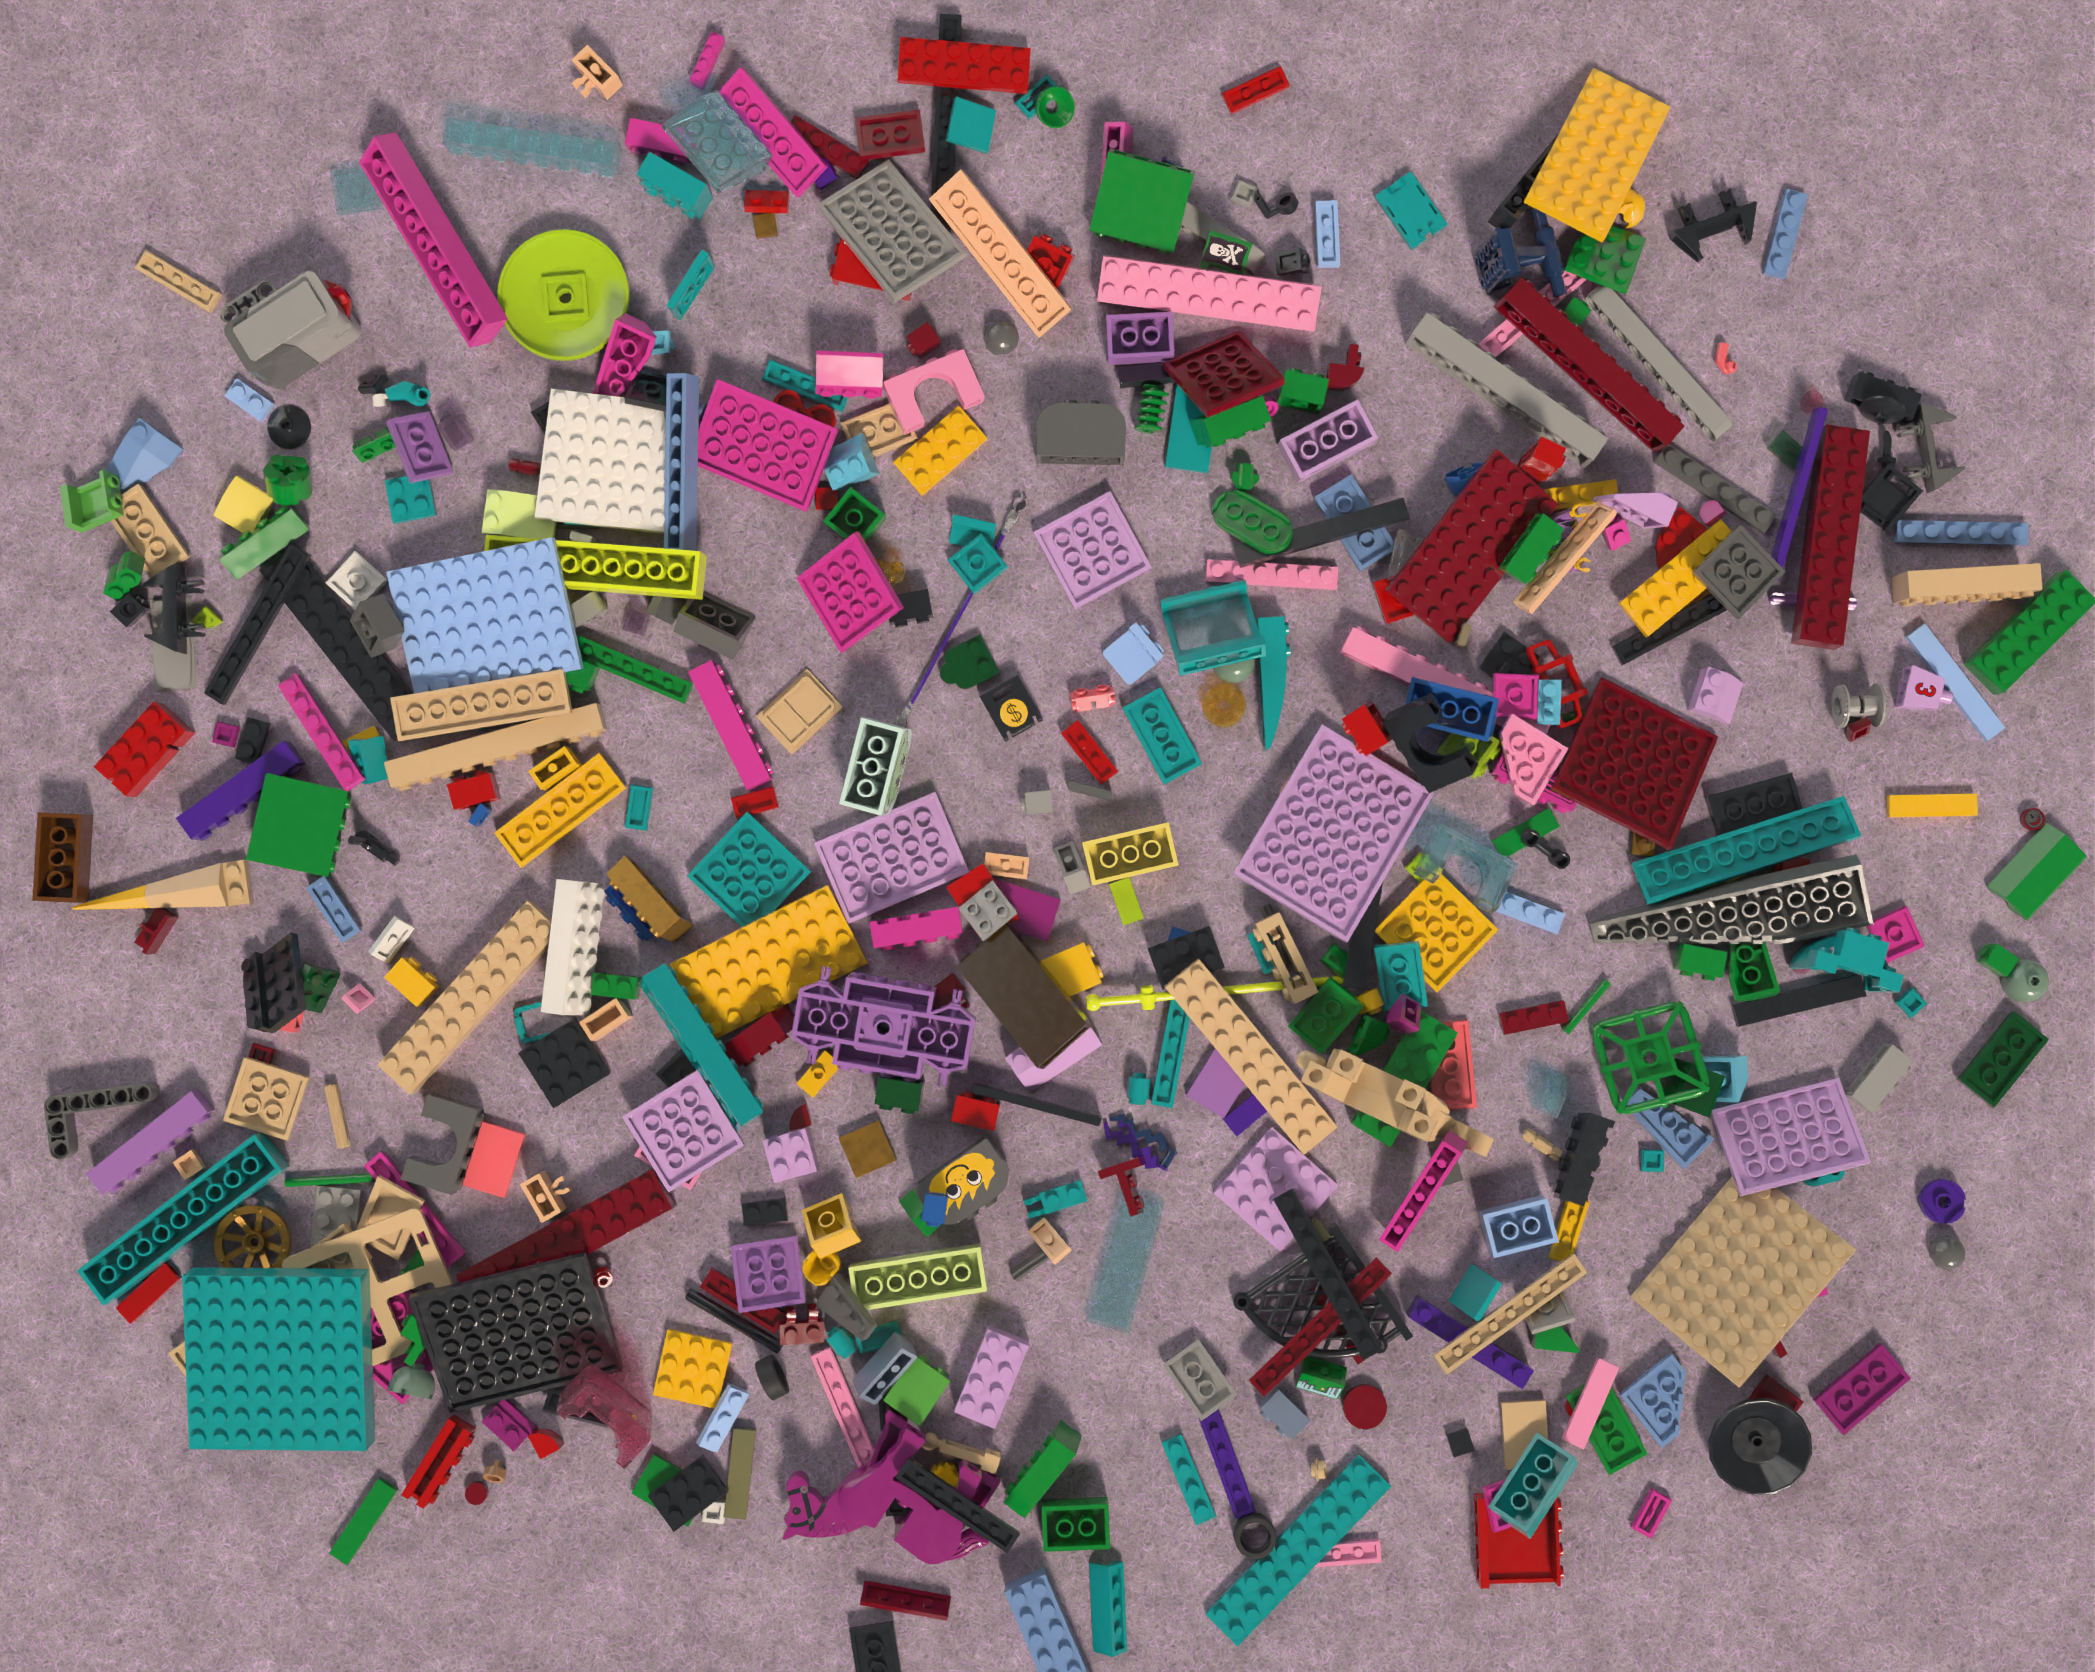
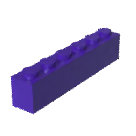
(239, 792)
(1450, 1328)

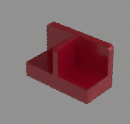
(155, 930)

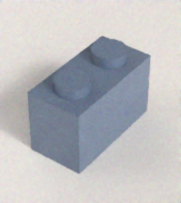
(1283, 1412)

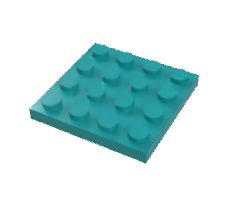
(749, 872)

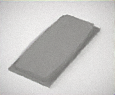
(172, 668)

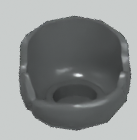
(1001, 338)
(1947, 1252)

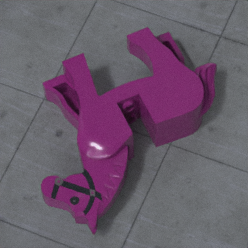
(871, 1488)

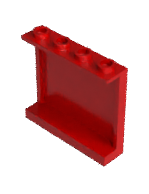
(1512, 1556)

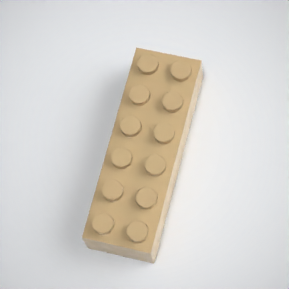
(1966, 584)

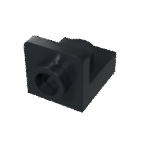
(1292, 261)

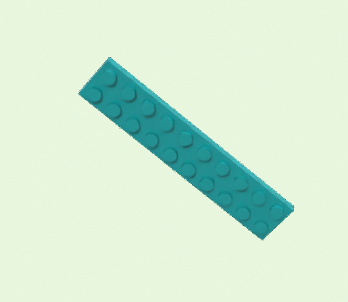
(1745, 850)
(1298, 1550)

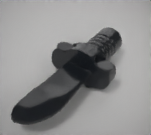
(1887, 442)

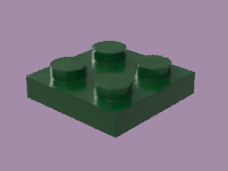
(318, 986)

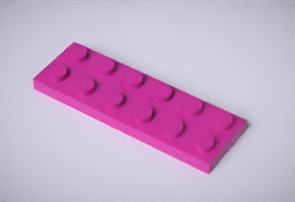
(792, 156)

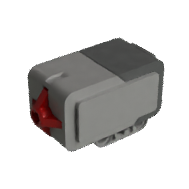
(291, 328)

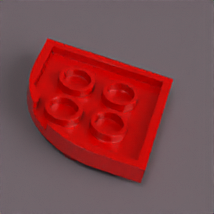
(1677, 536)

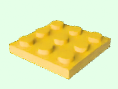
(692, 1368)

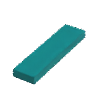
(801, 383)

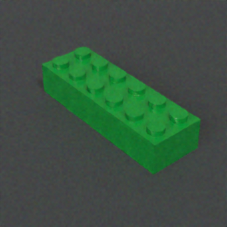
(2030, 632)
(1414, 1060)

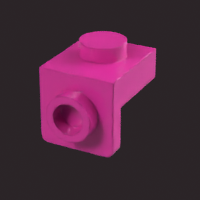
(1616, 533)

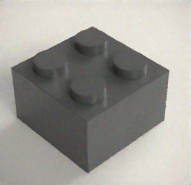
(377, 625)

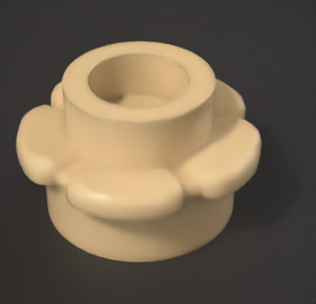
(1319, 1469)

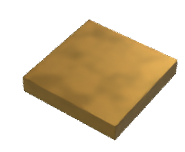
(867, 1149)

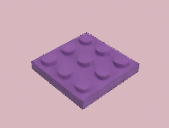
(767, 1274)

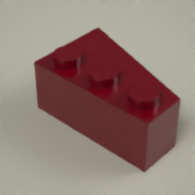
(760, 1036)

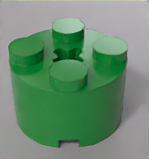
(287, 479)

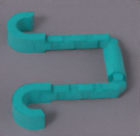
(520, 1024)

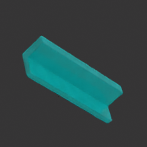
(1108, 1608)

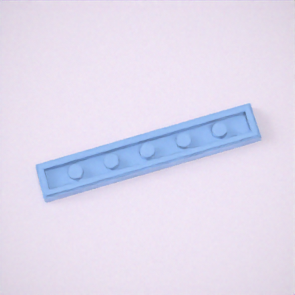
(1963, 691)

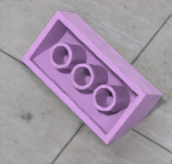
(1034, 1077)

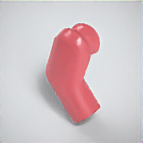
(1722, 361)

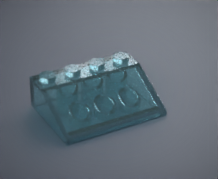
(718, 141)

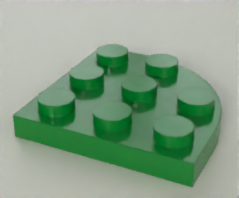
(1608, 262)

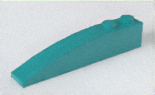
(1272, 673)

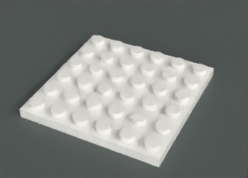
(602, 463)

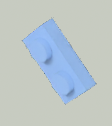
(249, 400)

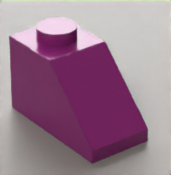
(1404, 1015)

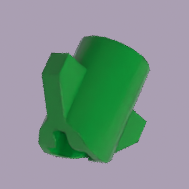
(1244, 477)

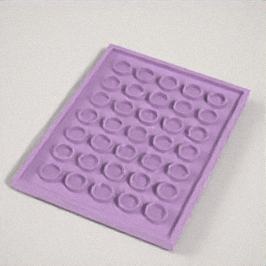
(1333, 833)

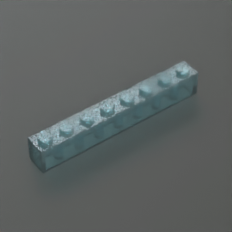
(532, 147)

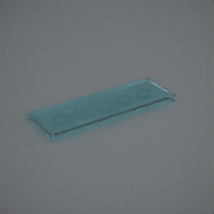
(1124, 1266)

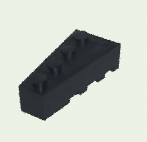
(1581, 1157)

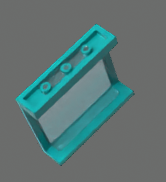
(1212, 628)

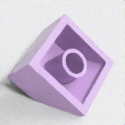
(1715, 695)

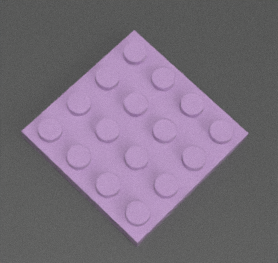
(1092, 550)
(683, 1130)
(1266, 1173)

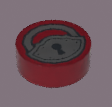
(2032, 819)

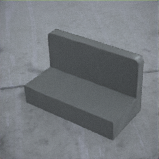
(665, 608)

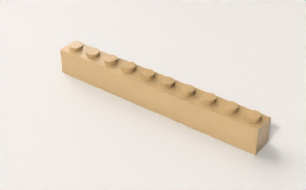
(495, 746)

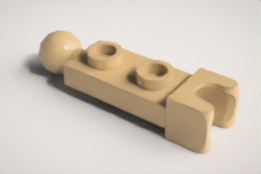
(987, 1459)

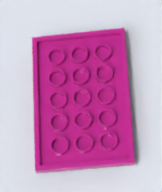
(763, 445)

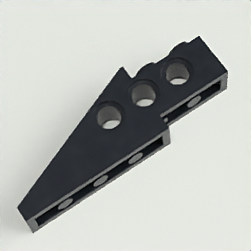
(1513, 205)

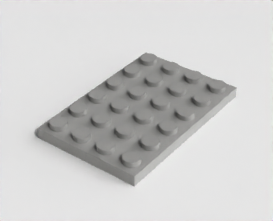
(891, 231)

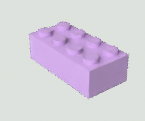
(1327, 441)
(991, 1376)

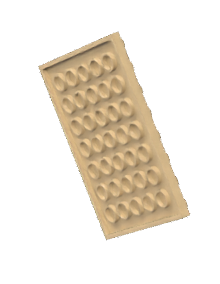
(1742, 1277)

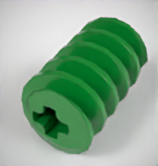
(1150, 409)

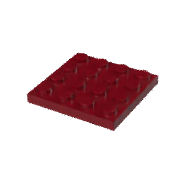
(1223, 373)

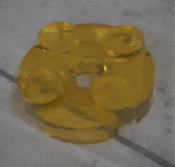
(1232, 696)

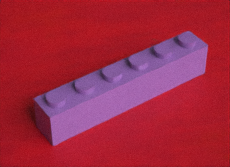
(150, 1142)

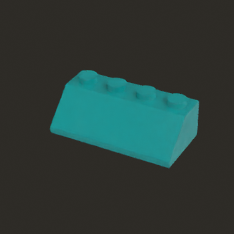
(1533, 1485)

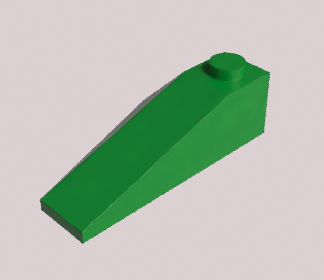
(1751, 972)

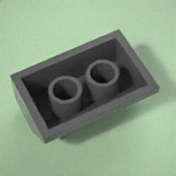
(714, 625)

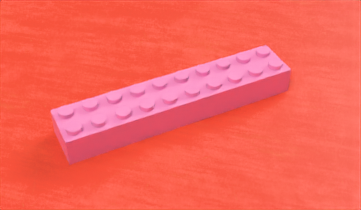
(1209, 293)

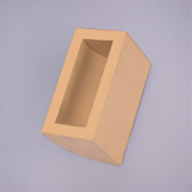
(606, 1019)

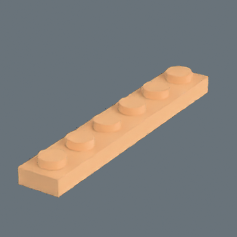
(1565, 557)

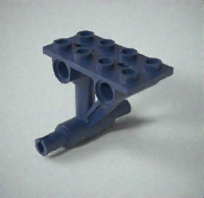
(1501, 258)

